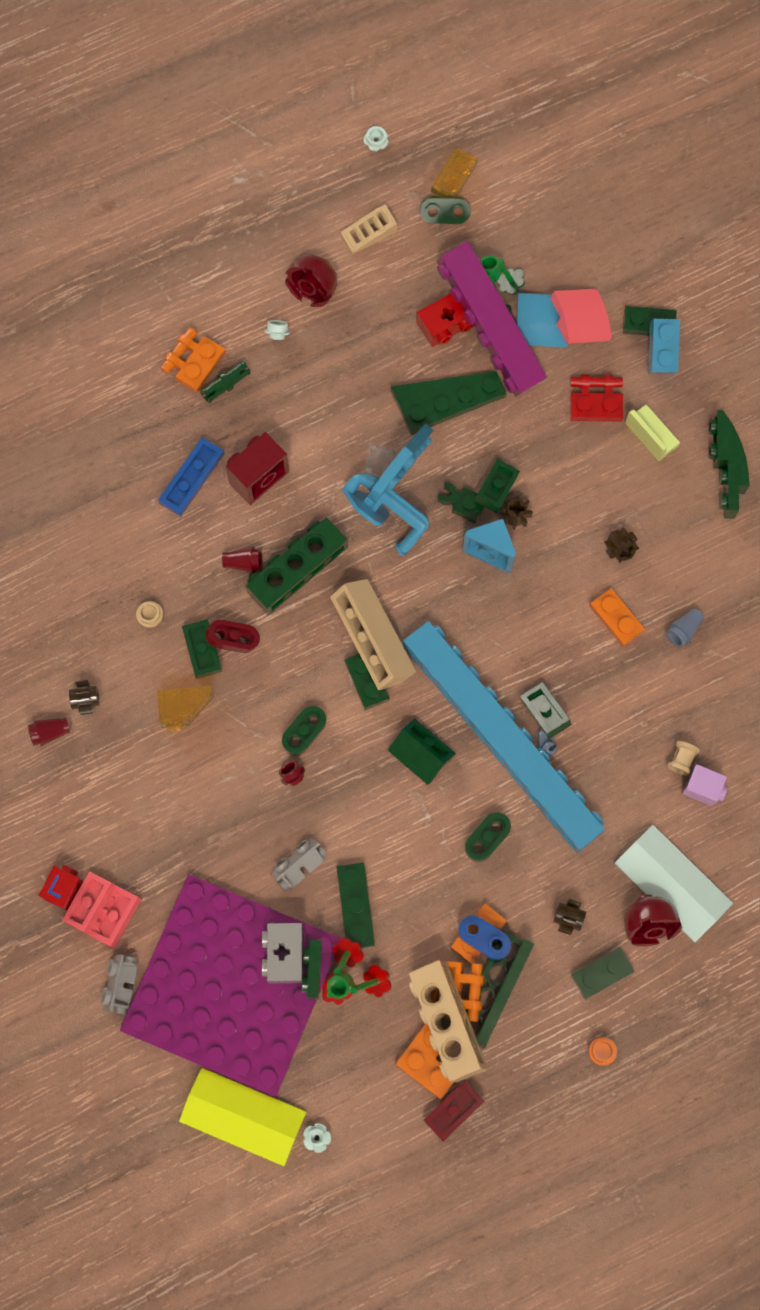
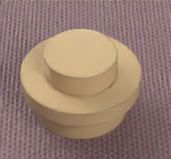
(149, 614)

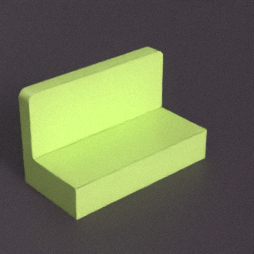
(651, 432)

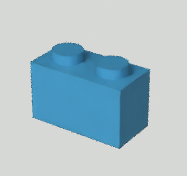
(663, 346)

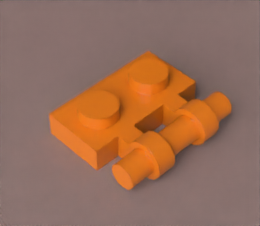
(199, 365)
(475, 981)

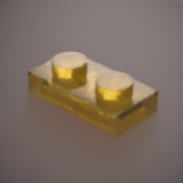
(454, 174)

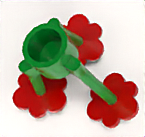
(341, 984)

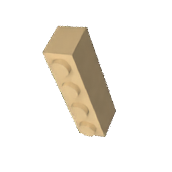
(372, 634)

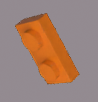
(617, 617)
(466, 951)

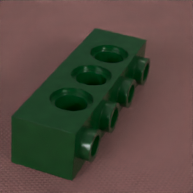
(272, 597)

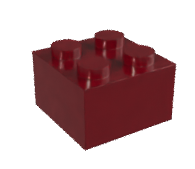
(257, 467)

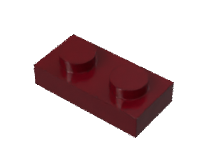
(453, 1111)

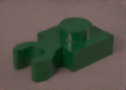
(463, 503)

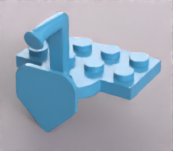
(382, 491)

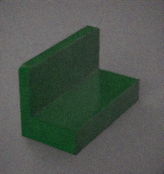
(421, 751)

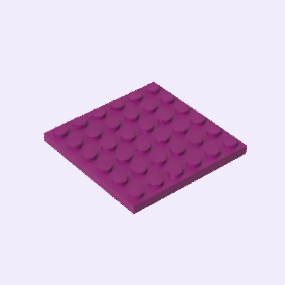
(208, 990)

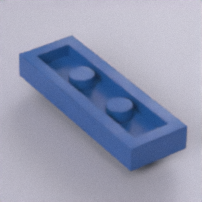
(191, 477)

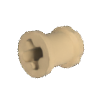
(683, 758)

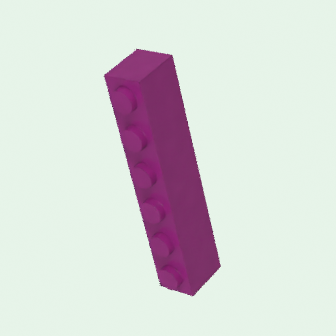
(490, 318)

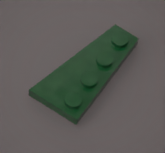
(445, 398)

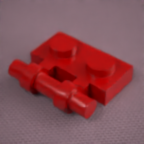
(596, 406)

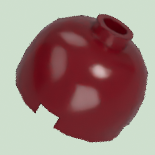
(313, 279)
(651, 919)

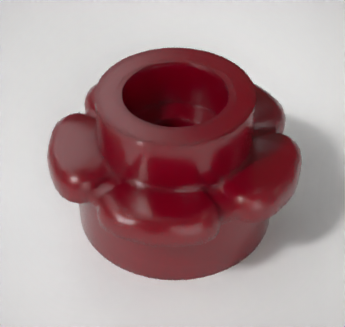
(292, 773)

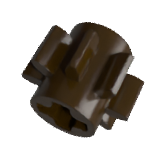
(519, 505)
(621, 545)
(84, 697)
(569, 916)

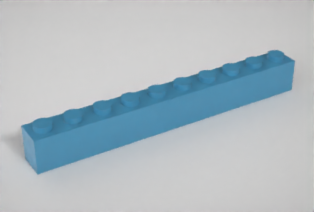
(503, 737)

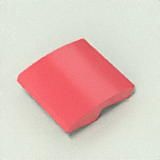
(581, 316)
(101, 910)

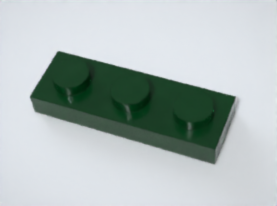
(355, 904)

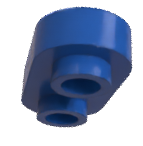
(483, 939)

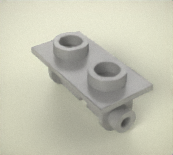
(289, 869)
(119, 973)

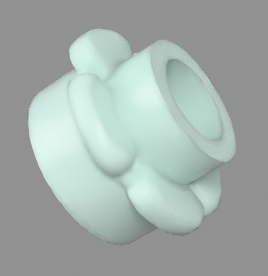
(379, 133)
(277, 329)
(320, 1130)

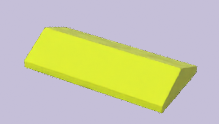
(242, 1116)

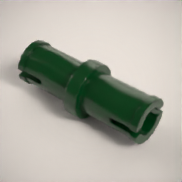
(225, 381)

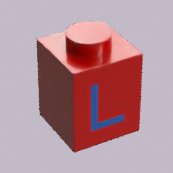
(61, 887)

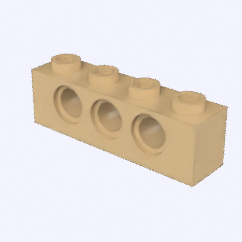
(471, 1058)

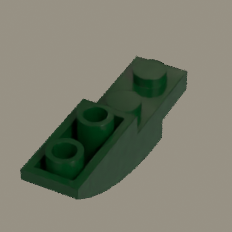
(731, 459)

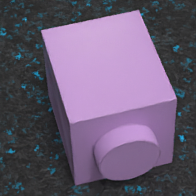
(705, 785)

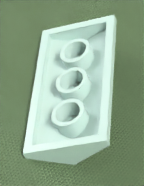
(667, 873)

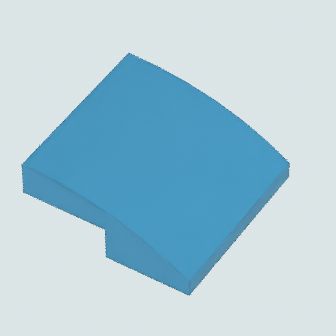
(538, 320)

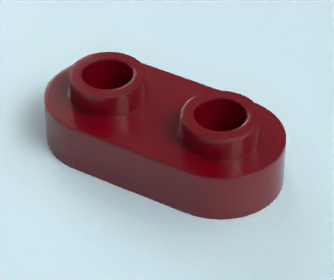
(230, 636)

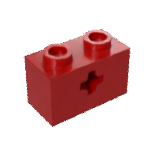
(435, 328)

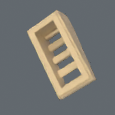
(364, 223)

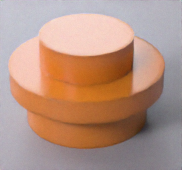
(602, 1051)

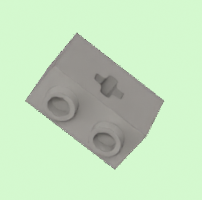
(291, 937)

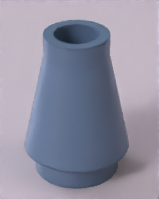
(684, 628)

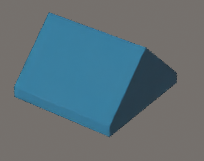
(491, 545)

